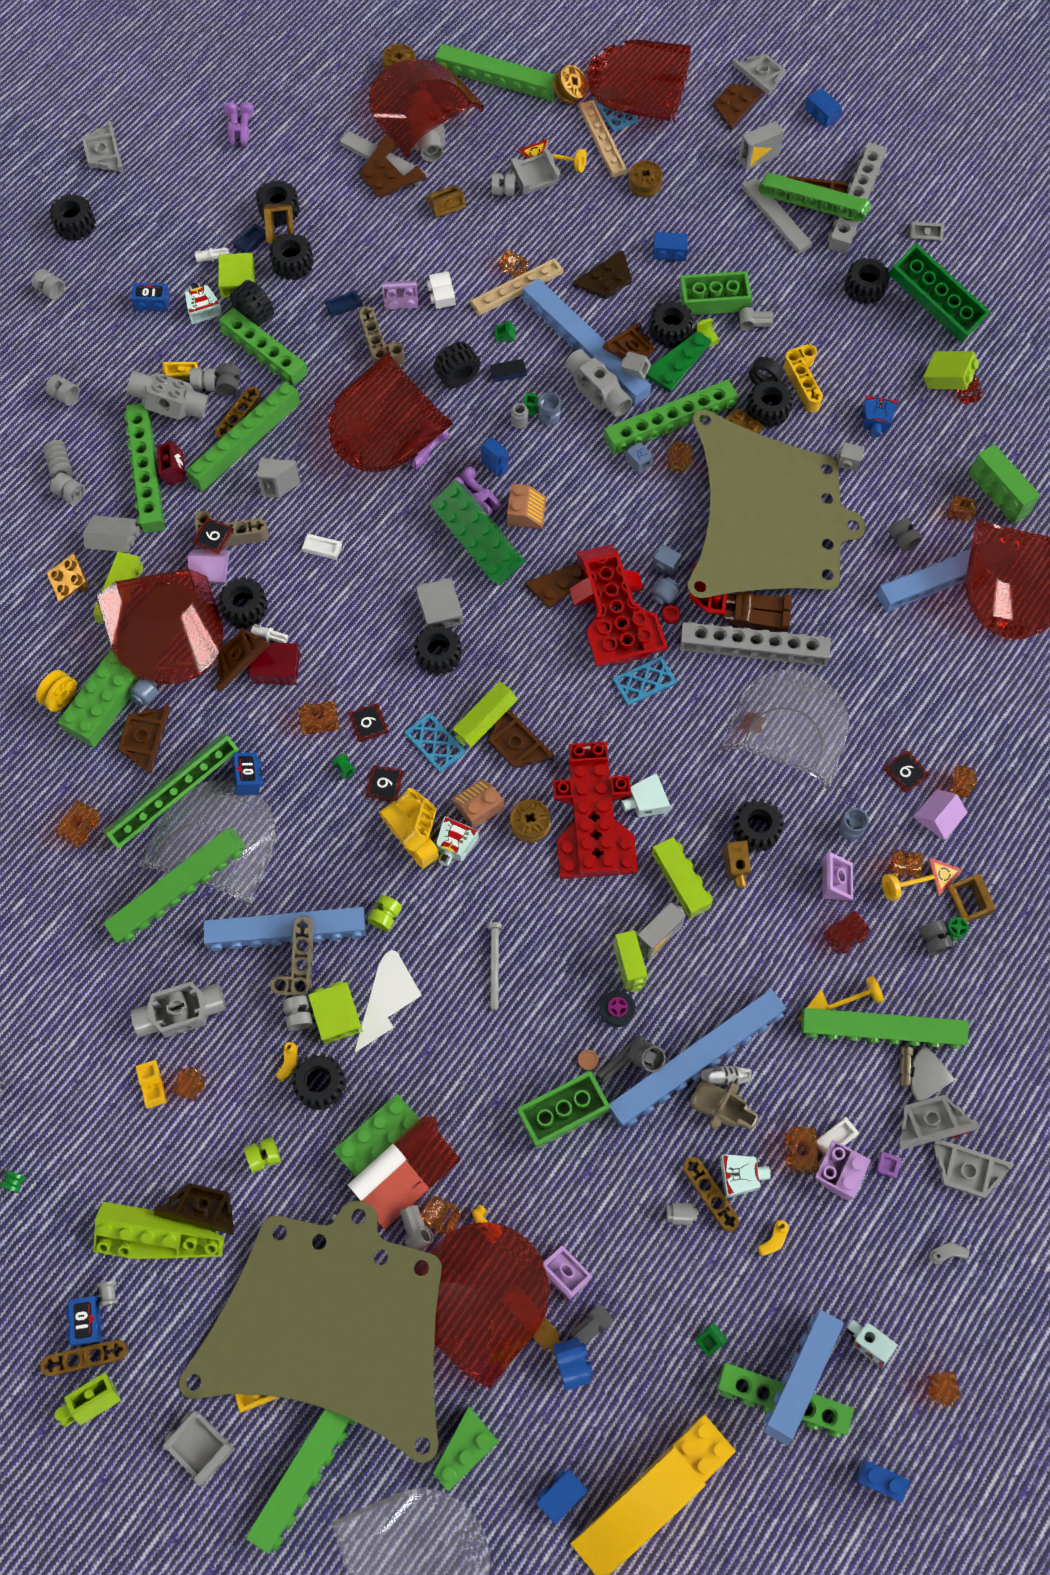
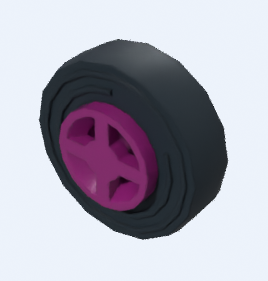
(617, 1000)

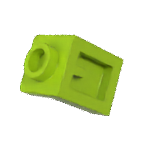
(706, 329)

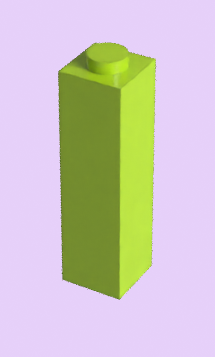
(484, 714)

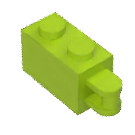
(88, 1401)

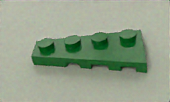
(675, 365)

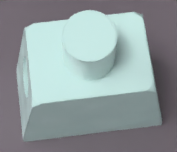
(647, 798)

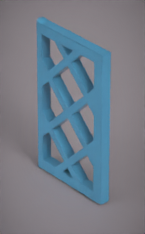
(623, 123)
(641, 694)
(438, 728)

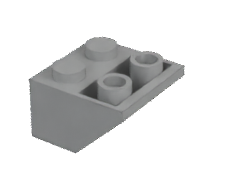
(277, 476)

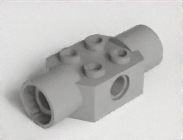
(432, 144)
(598, 383)
(167, 395)
(178, 1009)

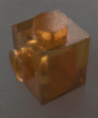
(679, 456)
(962, 781)
(189, 1083)
(944, 1388)

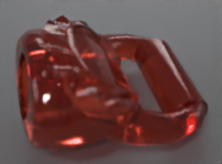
(973, 386)

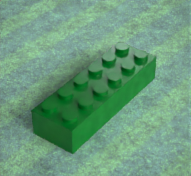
(939, 292)
(477, 532)

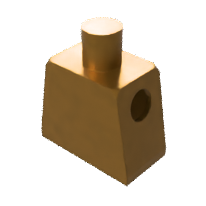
(737, 854)

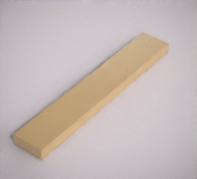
(602, 138)
(515, 287)

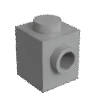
(635, 365)
(850, 456)

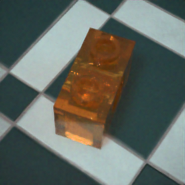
(311, 725)
(78, 813)
(806, 1138)

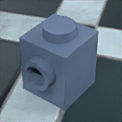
(666, 560)

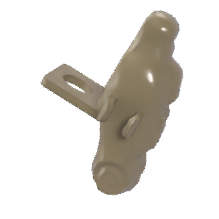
(723, 1106)

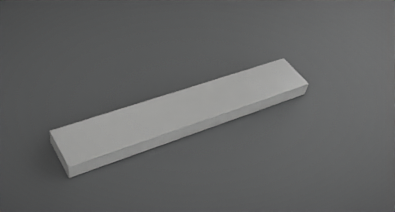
(365, 149)
(777, 217)

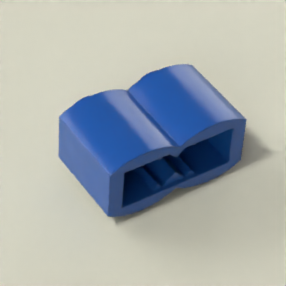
(494, 457)
(572, 1364)

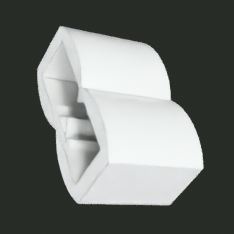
(442, 290)

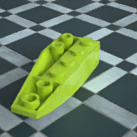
(142, 1235)

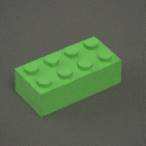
(715, 292)
(1004, 484)
(563, 1110)
(376, 1135)

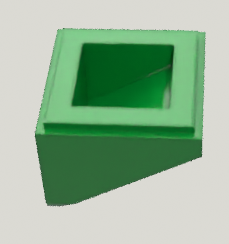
(505, 332)
(711, 1340)

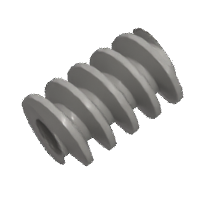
(57, 458)

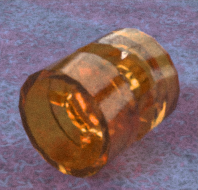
(906, 863)

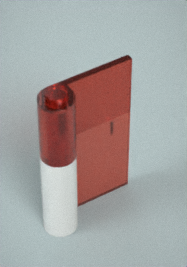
(405, 1171)

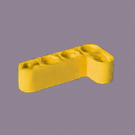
(797, 368)
(421, 818)
(398, 822)

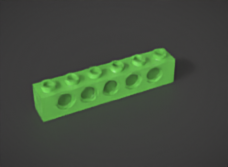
(263, 347)
(731, 1374)

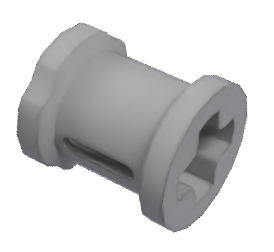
(107, 1293)

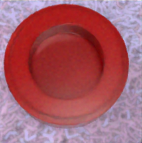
(670, 614)

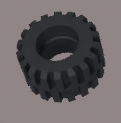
(277, 193)
(72, 217)
(289, 266)
(871, 271)
(252, 302)
(671, 313)
(457, 365)
(771, 392)
(239, 590)
(433, 637)
(761, 811)
(307, 1069)

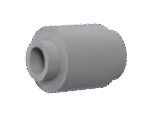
(519, 416)
(681, 1214)

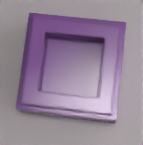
(888, 1165)

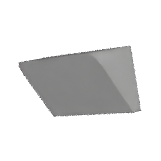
(926, 231)

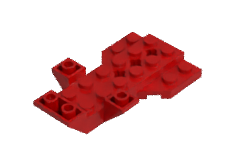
(611, 587)
(592, 795)

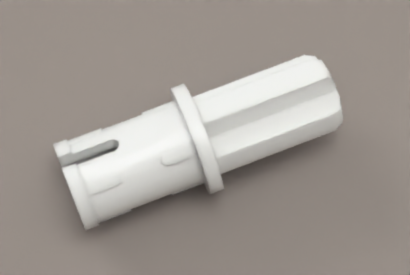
(210, 254)
(269, 634)

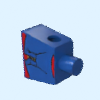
(878, 414)

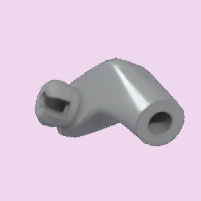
(948, 1250)

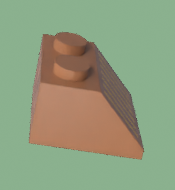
(525, 507)
(478, 803)

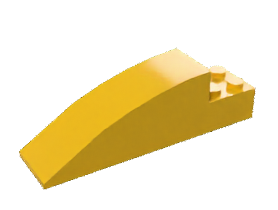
(653, 1497)

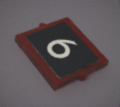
(213, 536)
(368, 722)
(906, 771)
(384, 783)

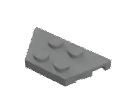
(761, 71)
(102, 149)
(933, 1121)
(968, 1169)

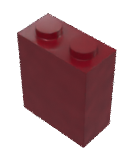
(276, 665)

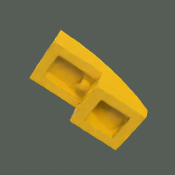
(151, 1084)

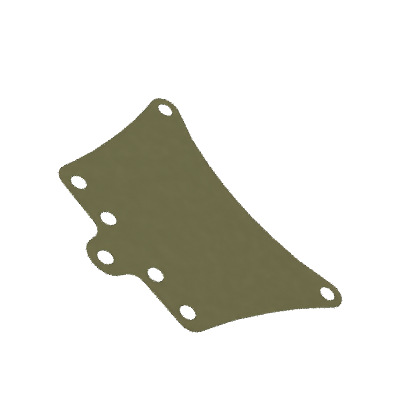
(768, 514)
(331, 1328)

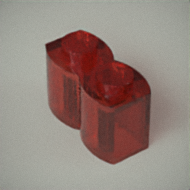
(846, 932)

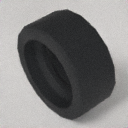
(768, 365)

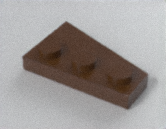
(555, 585)

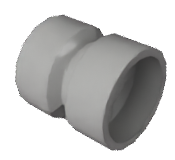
(509, 184)
(48, 284)
(203, 379)
(62, 390)
(67, 488)
(298, 1014)

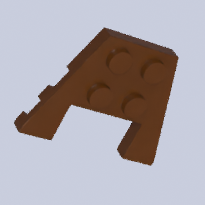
(383, 176)

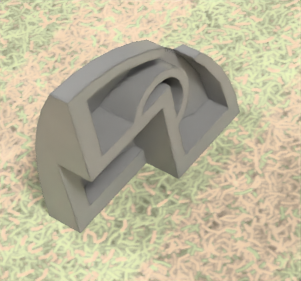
(929, 1075)

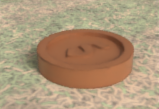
(588, 1060)

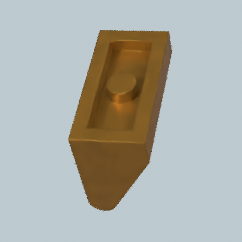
(446, 200)
(269, 220)
(980, 893)

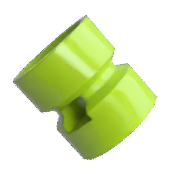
(384, 913)
(255, 1157)

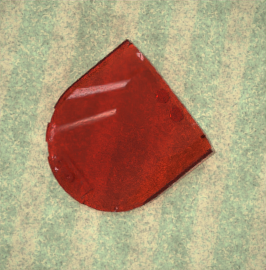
(640, 78)
(416, 98)
(383, 419)
(1009, 580)
(163, 625)
(488, 1297)

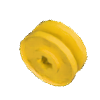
(56, 690)

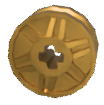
(397, 53)
(570, 84)
(645, 178)
(529, 810)

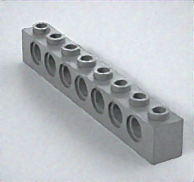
(862, 185)
(763, 650)

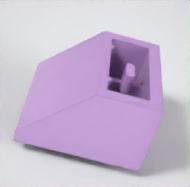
(400, 294)
(842, 1170)

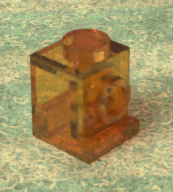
(961, 508)

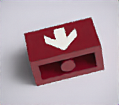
(170, 463)

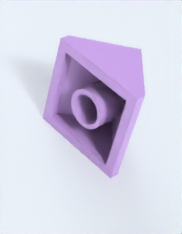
(209, 564)
(941, 813)
(837, 878)
(566, 1273)

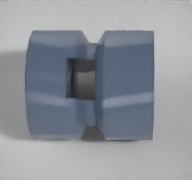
(549, 408)
(853, 824)

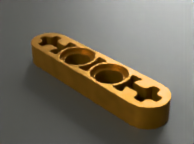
(234, 412)
(713, 1192)
(84, 1358)

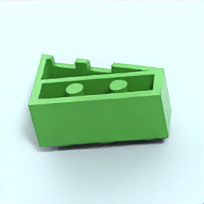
(465, 1450)

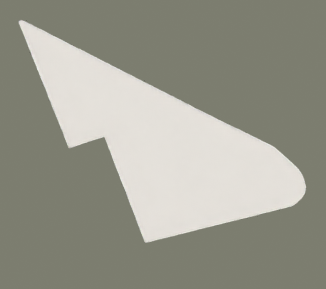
(390, 992)

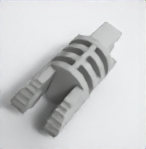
(726, 1075)

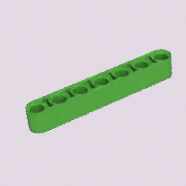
(814, 197)

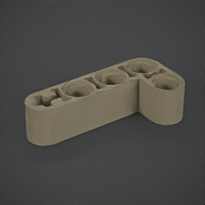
(375, 340)
(258, 529)
(298, 954)

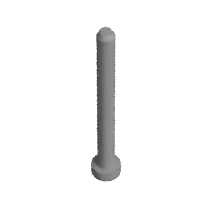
(494, 991)

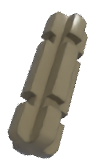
(905, 1066)

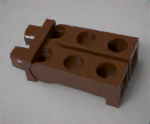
(759, 611)

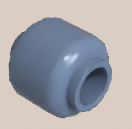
(665, 591)
(143, 691)

